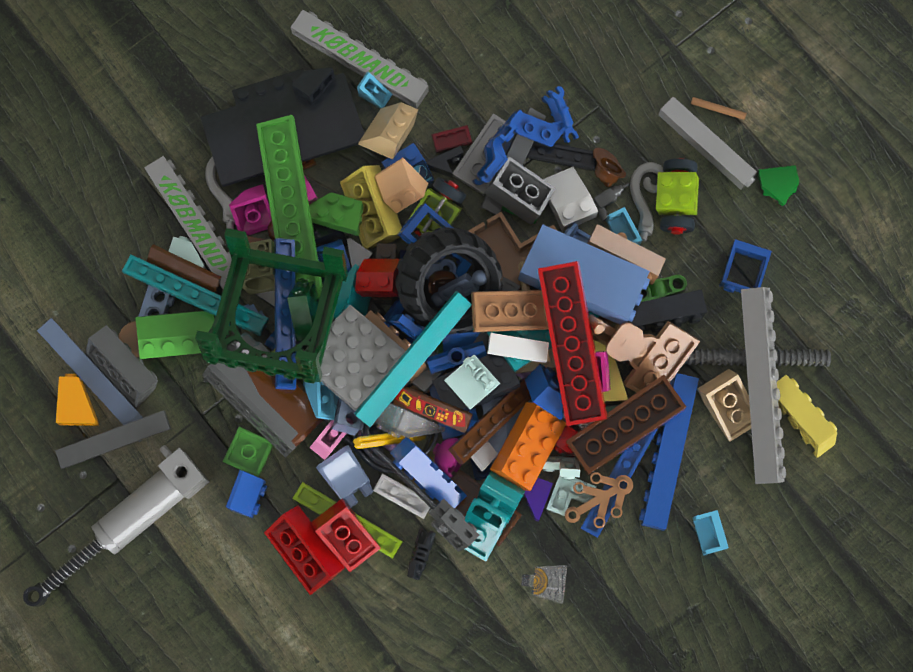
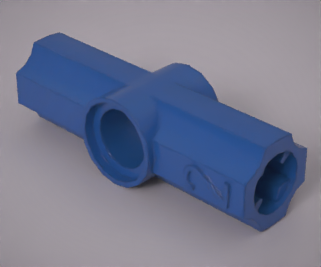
(444, 362)

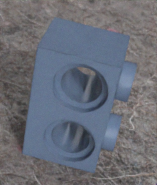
(150, 304)
(340, 423)

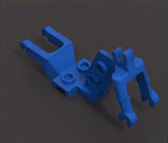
(530, 128)

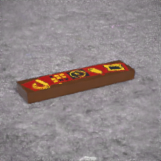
(433, 409)

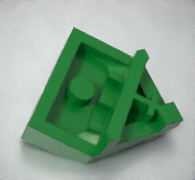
(779, 182)

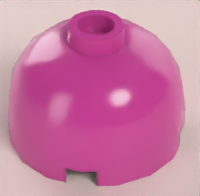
(444, 458)

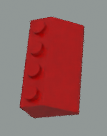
(303, 550)

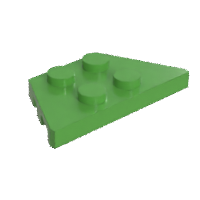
(338, 213)

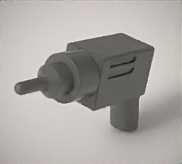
(607, 198)

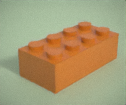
(528, 446)

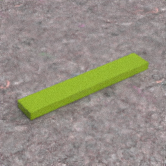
(320, 503)

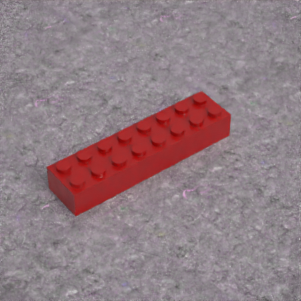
(572, 343)

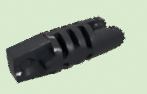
(420, 553)

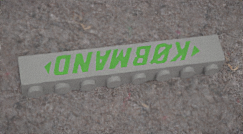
(359, 58)
(190, 216)

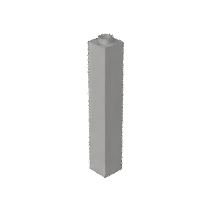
(707, 143)

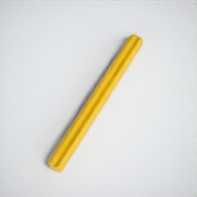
(381, 440)

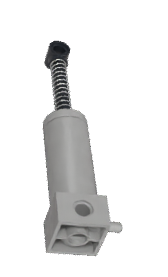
(131, 516)

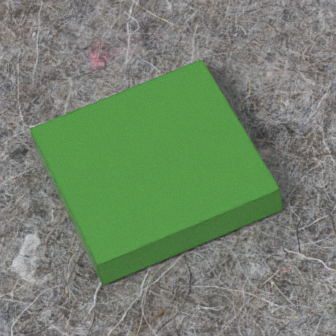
(248, 452)

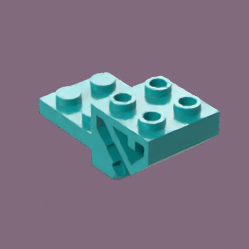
(492, 513)

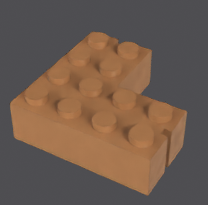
(505, 245)

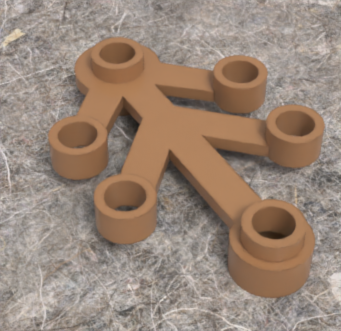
(602, 497)

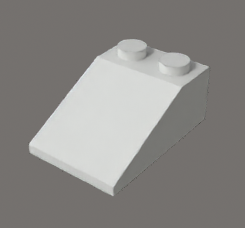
(571, 199)

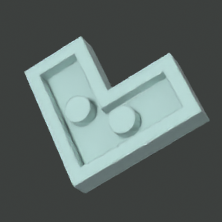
(567, 466)
(564, 492)

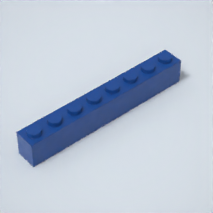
(668, 458)

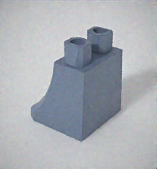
(345, 475)

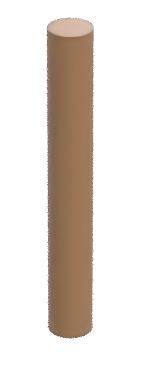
(718, 108)

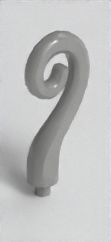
(219, 194)
(646, 218)

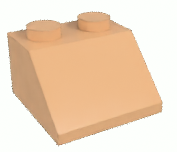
(401, 185)

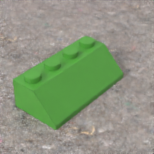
(171, 333)

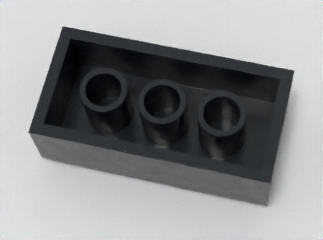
(676, 309)
(498, 368)

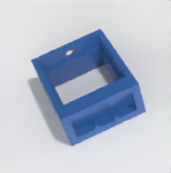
(416, 218)
(749, 251)

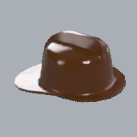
(607, 167)

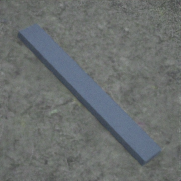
(89, 372)

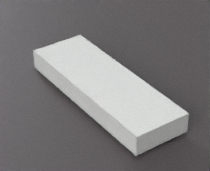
(518, 348)
(401, 496)

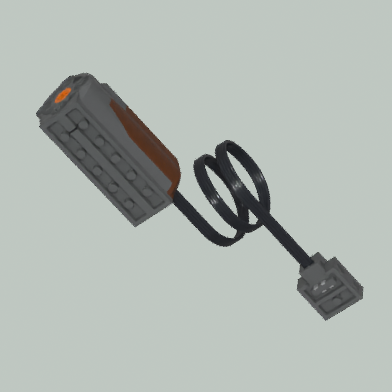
(288, 418)

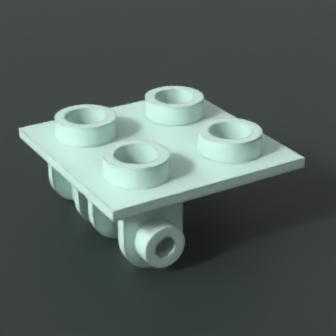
(472, 381)

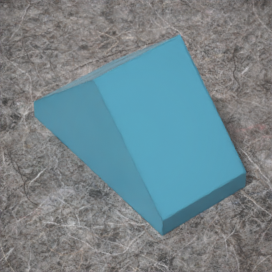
(373, 91)

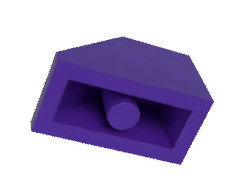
(537, 497)

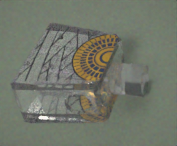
(547, 582)

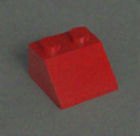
(377, 278)

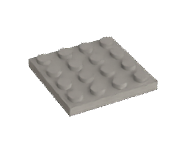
(357, 357)

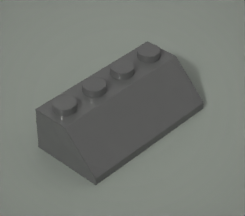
(121, 366)

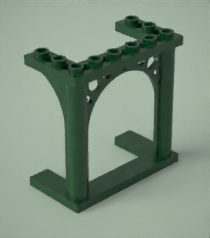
(308, 367)

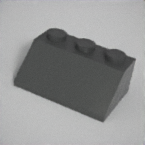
(520, 190)

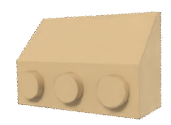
(389, 129)

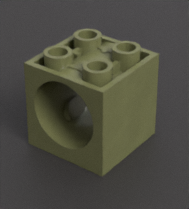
(260, 278)

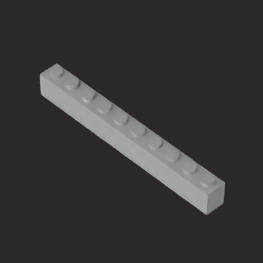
(762, 385)

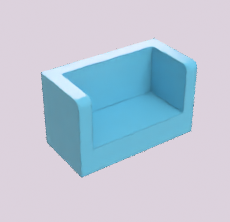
(621, 222)
(710, 532)

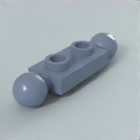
(464, 285)

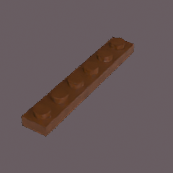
(490, 423)

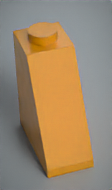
(74, 403)

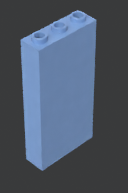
(609, 282)

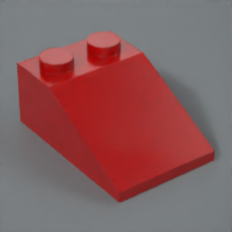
(345, 535)

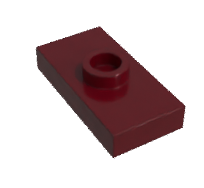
(451, 139)

